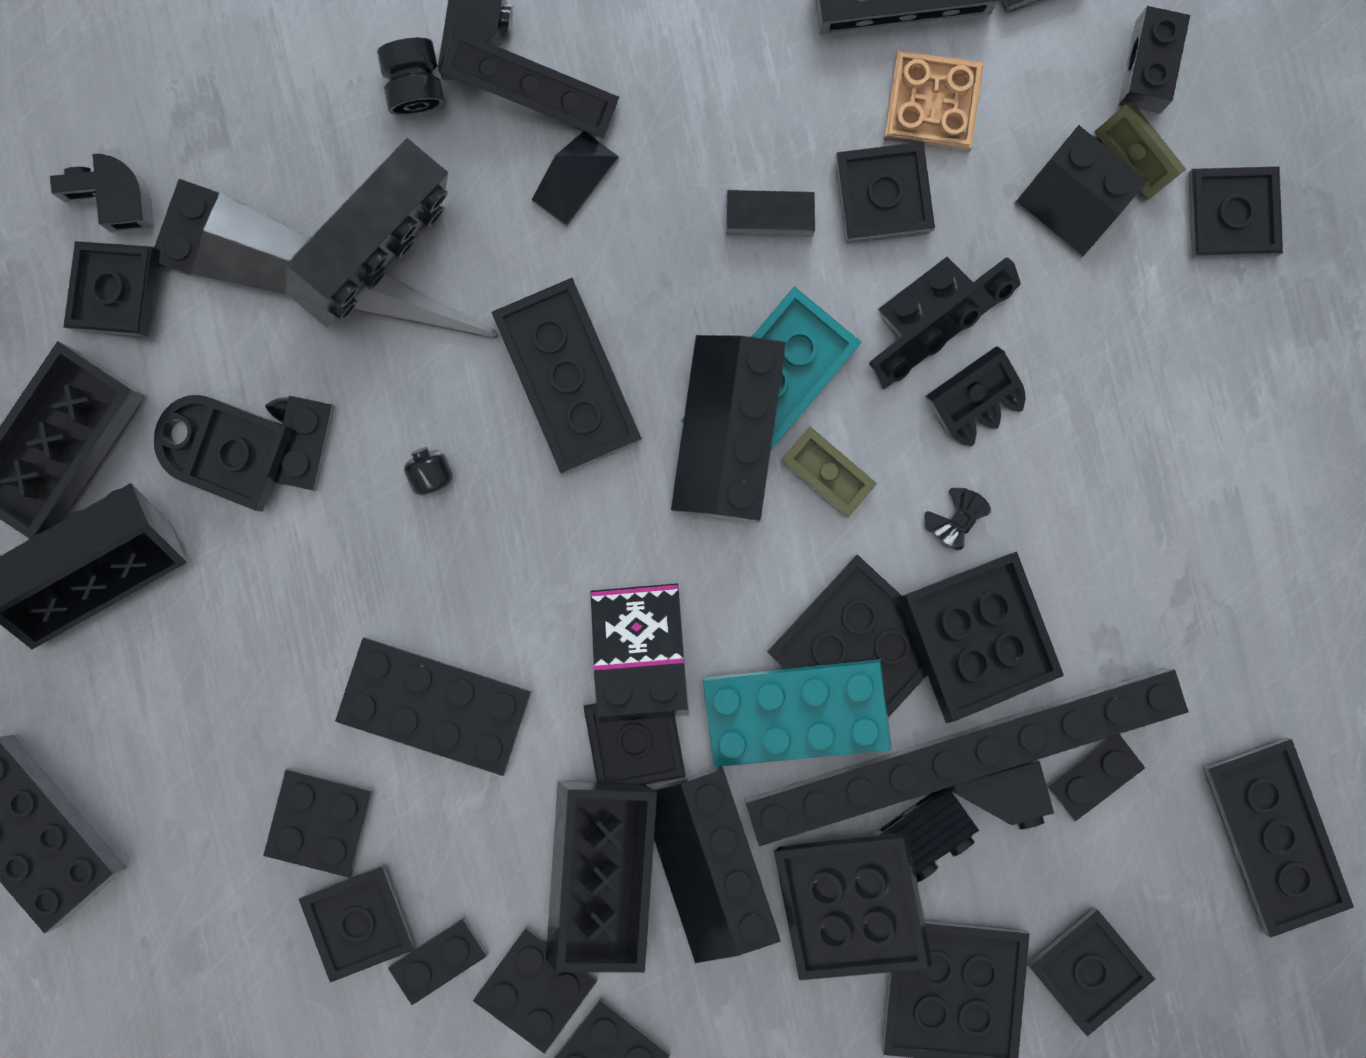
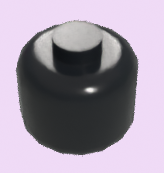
(428, 471)

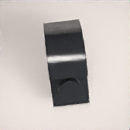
(119, 193)

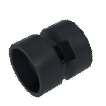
(409, 68)

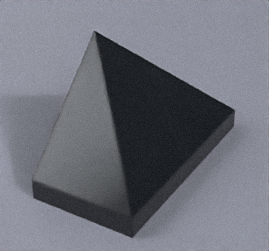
(573, 177)

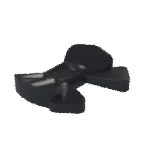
(952, 531)

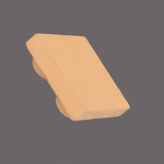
(933, 100)

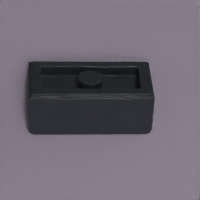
(770, 213)

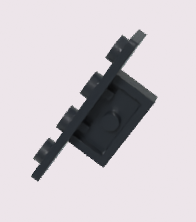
(935, 311)

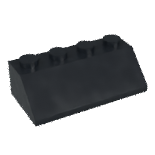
(728, 427)
(711, 868)

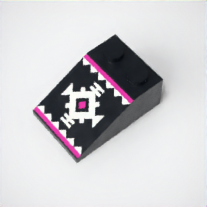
(638, 653)

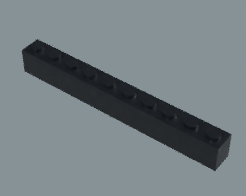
(966, 755)

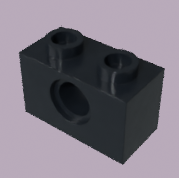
(1154, 59)

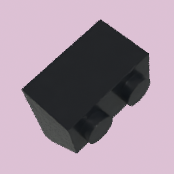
(1080, 191)

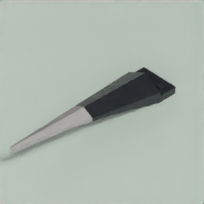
(239, 246)

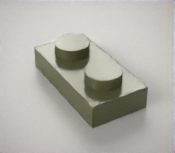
(1141, 147)
(828, 472)

